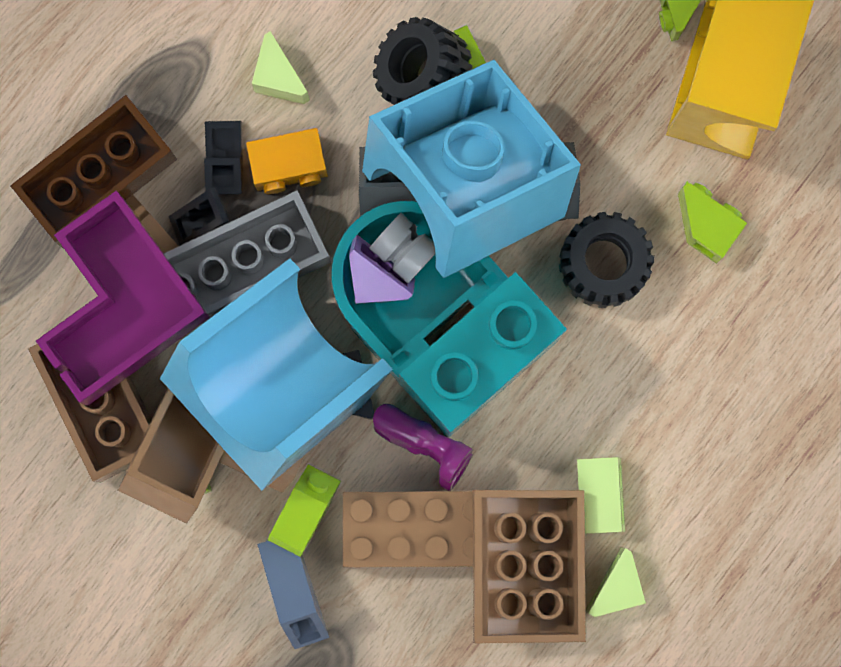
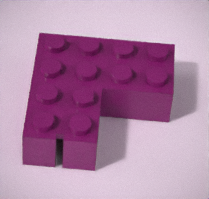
(138, 304)

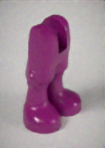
(423, 439)

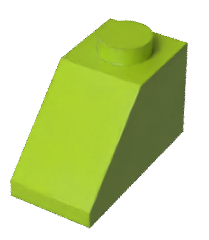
(304, 510)

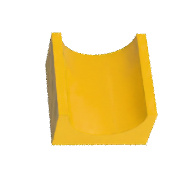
(738, 72)

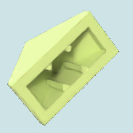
(275, 74)
(619, 587)

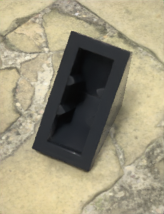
(199, 216)

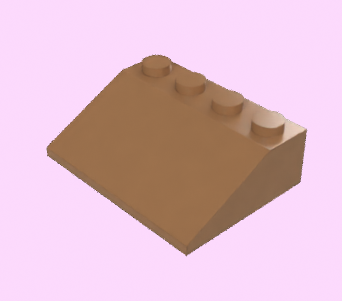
(528, 566)

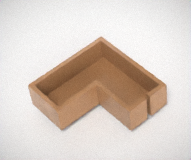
(179, 461)

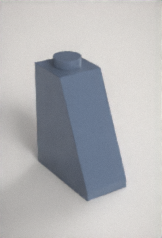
(293, 595)

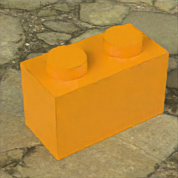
(287, 161)

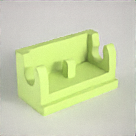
(602, 494)

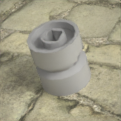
(404, 247)

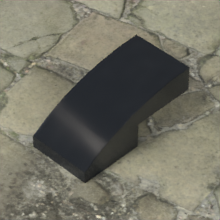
(223, 156)

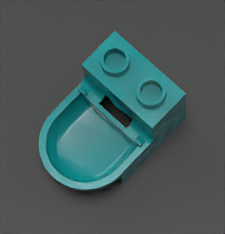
(476, 355)

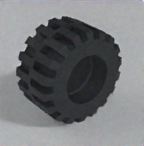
(408, 49)
(627, 238)

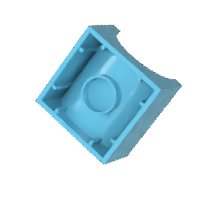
(474, 163)
(268, 378)

